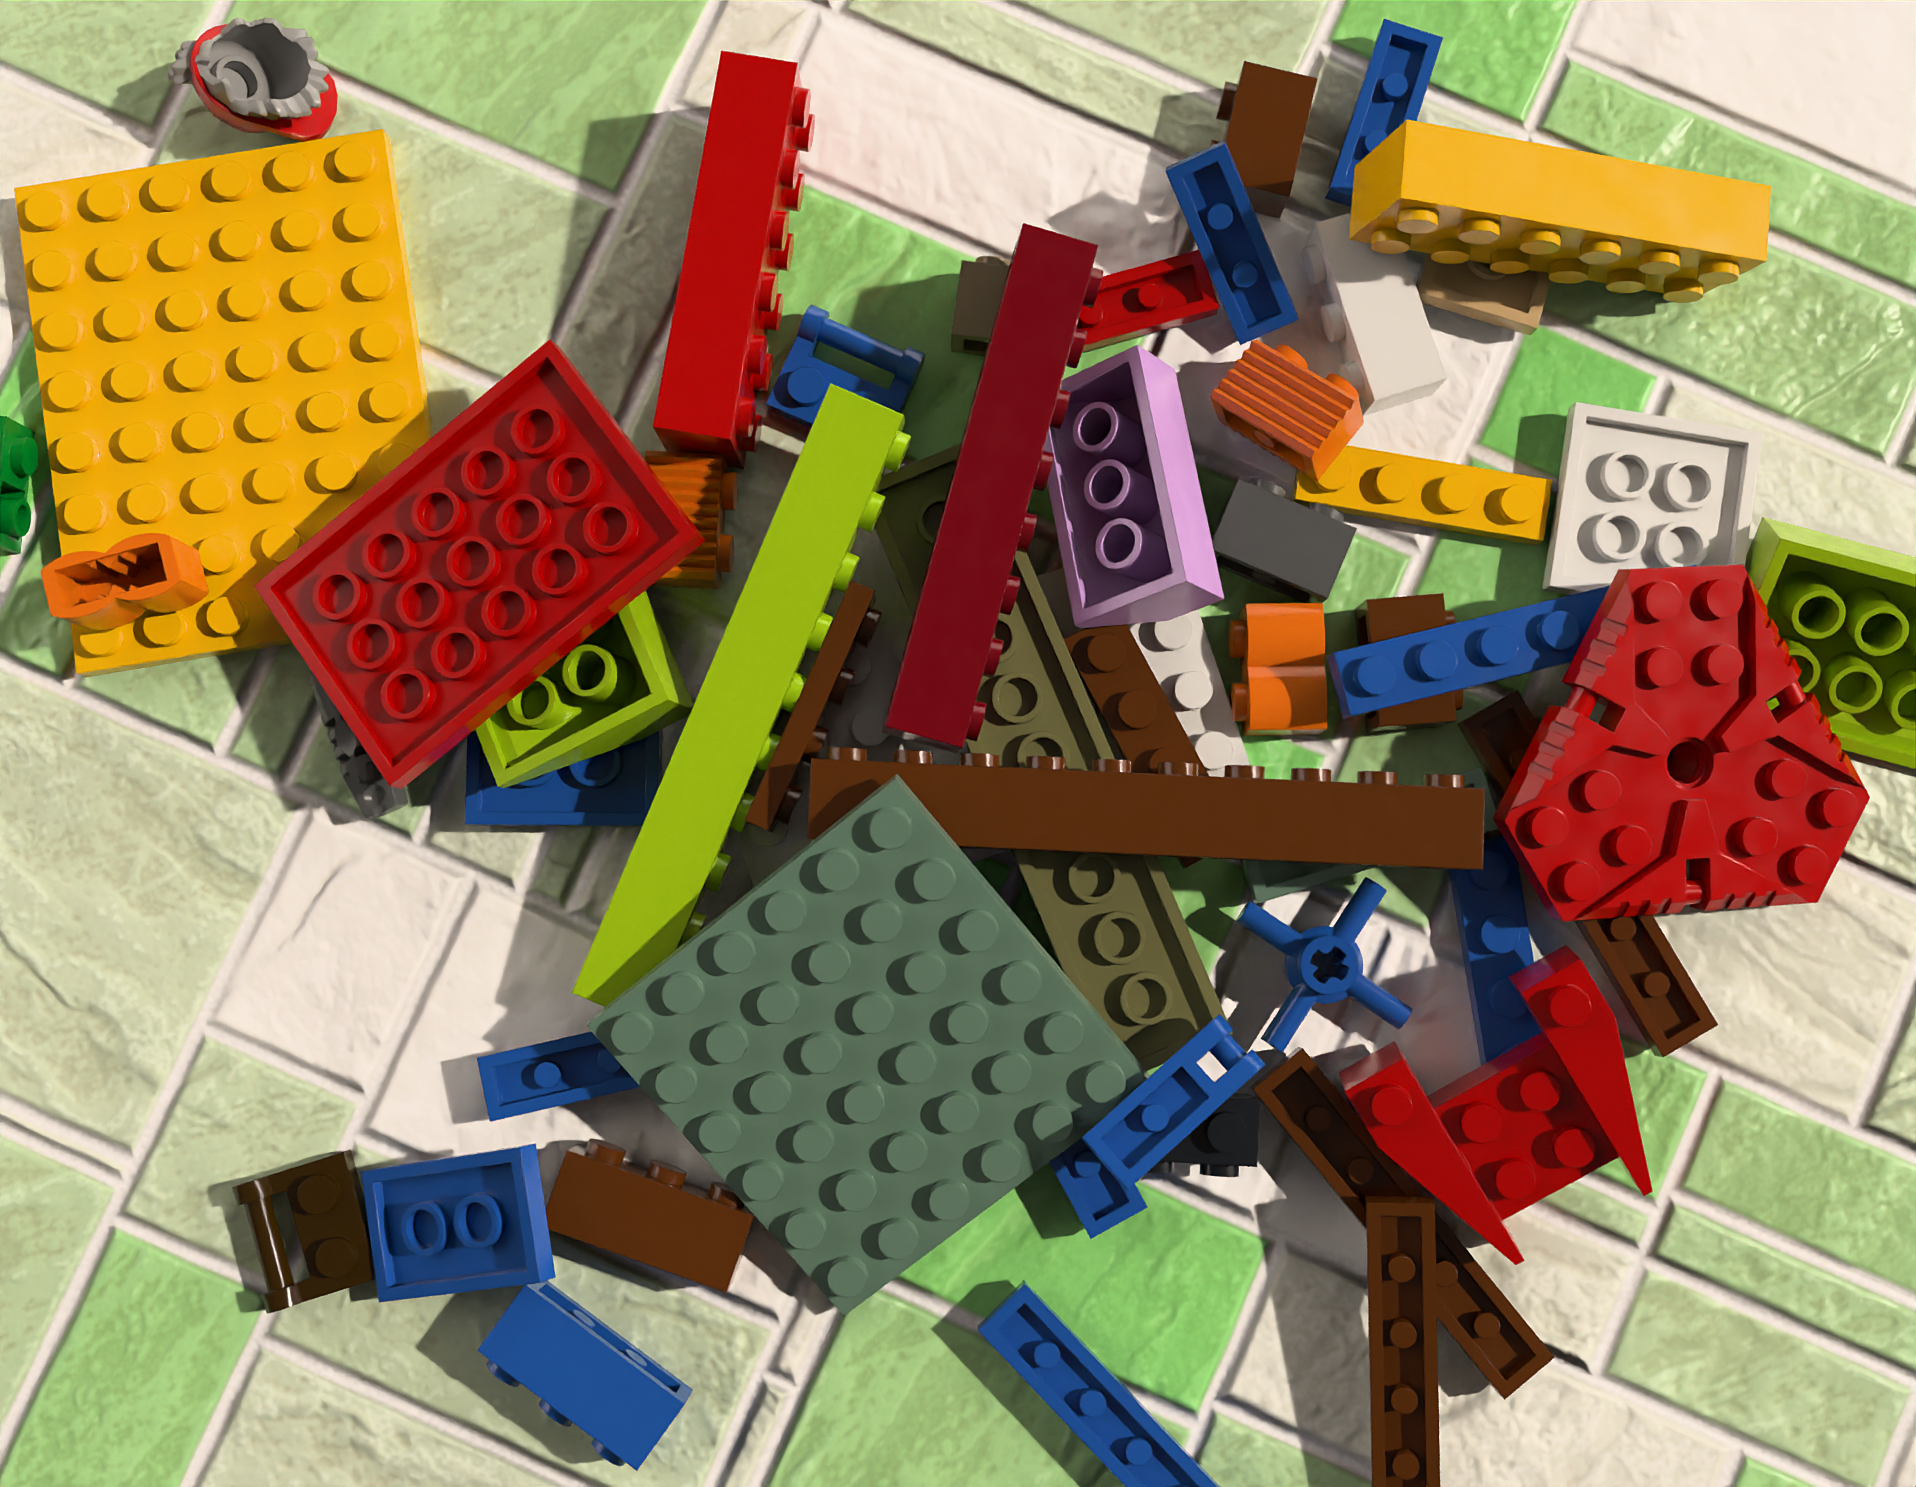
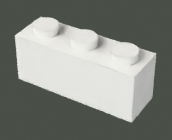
(1373, 317)

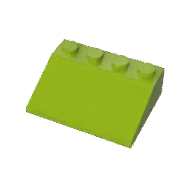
(1849, 628)
(591, 701)

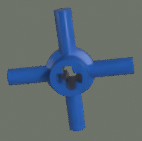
(1347, 957)

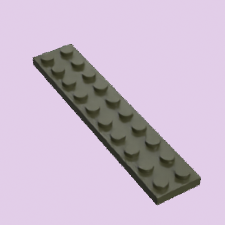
(1102, 912)

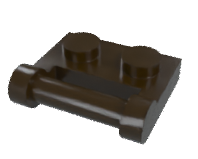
(329, 1223)

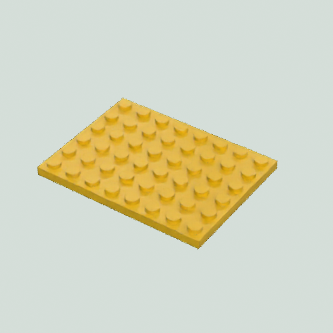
(221, 367)

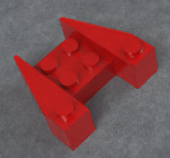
(1518, 1120)

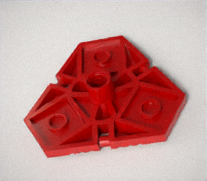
(1749, 791)

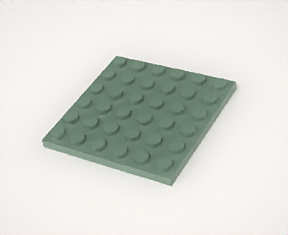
(869, 1047)

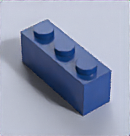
(584, 1373)

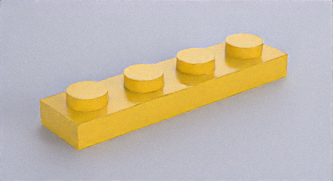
(1431, 494)

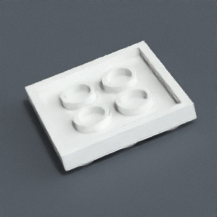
(1648, 496)

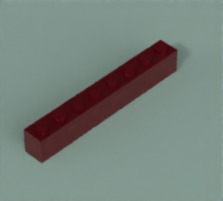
(991, 491)

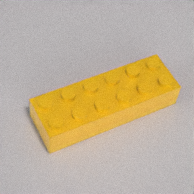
(1557, 212)

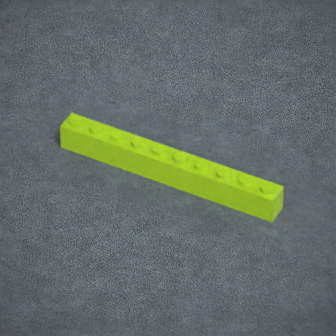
(746, 691)

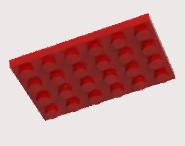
(477, 564)

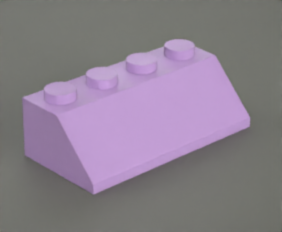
(1129, 497)

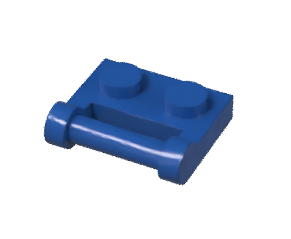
(806, 379)

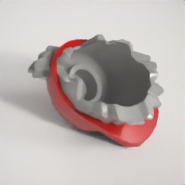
(260, 78)

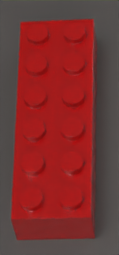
(734, 259)

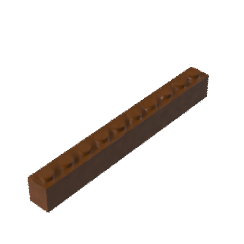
(1170, 810)

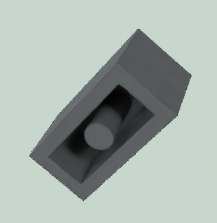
(1281, 541)

